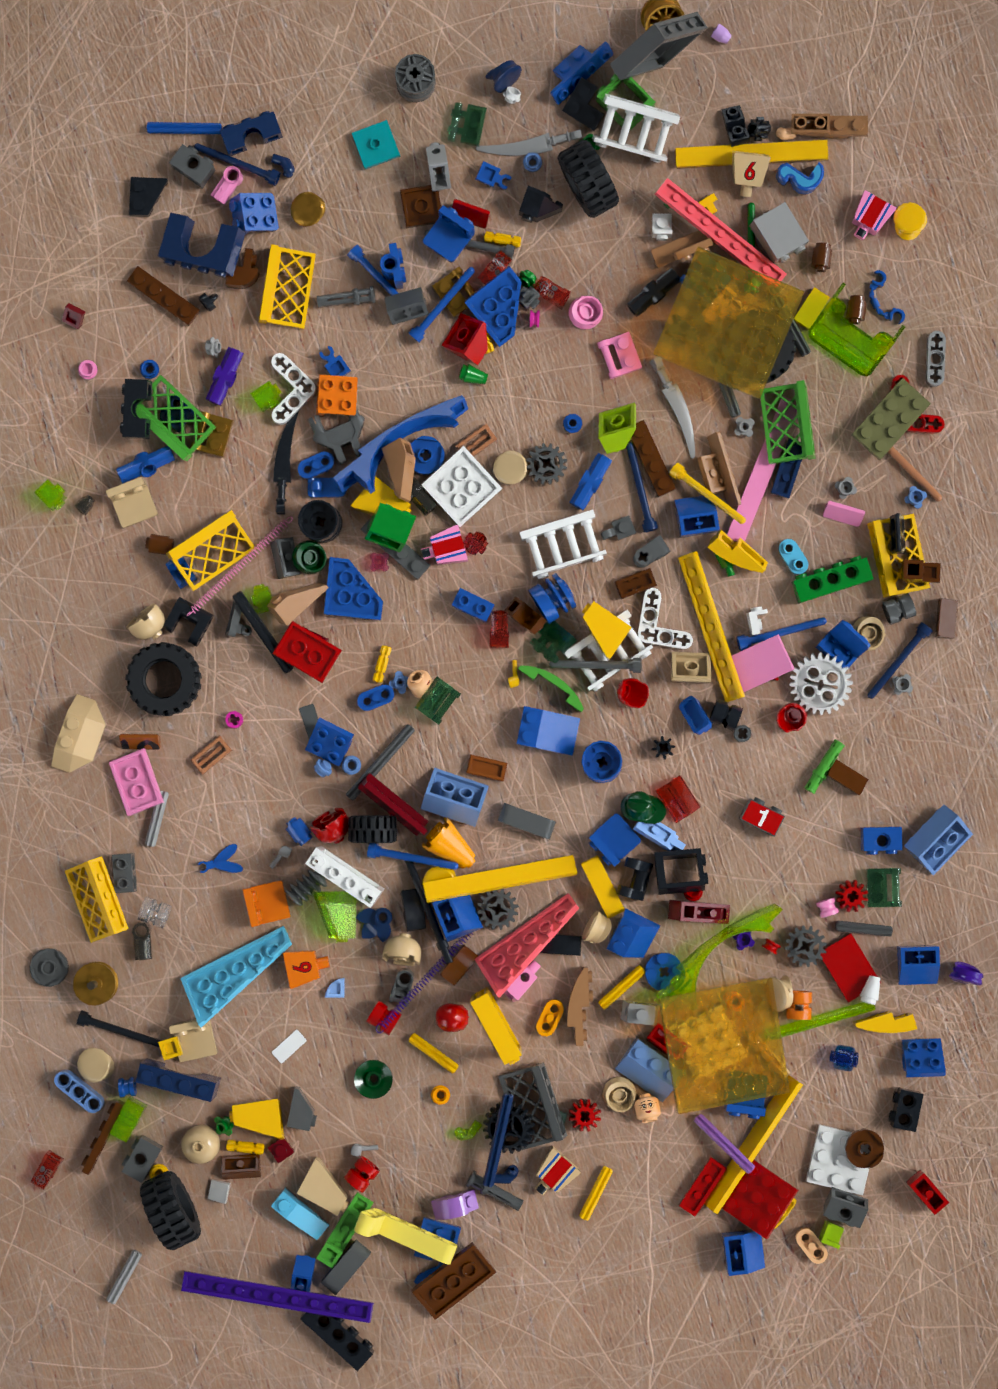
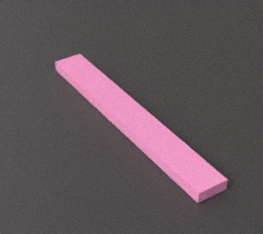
(760, 477)

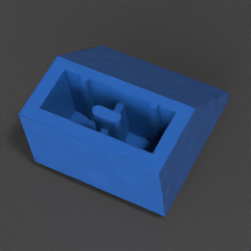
(696, 516)
(457, 917)
(918, 964)
(743, 1252)

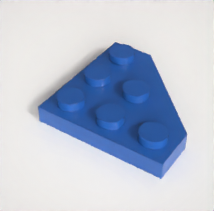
(498, 305)
(350, 593)

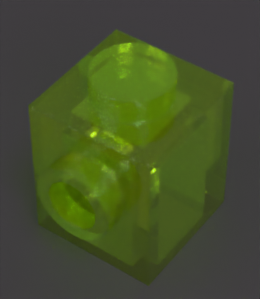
(267, 396)
(51, 495)

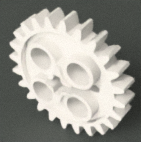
(824, 666)

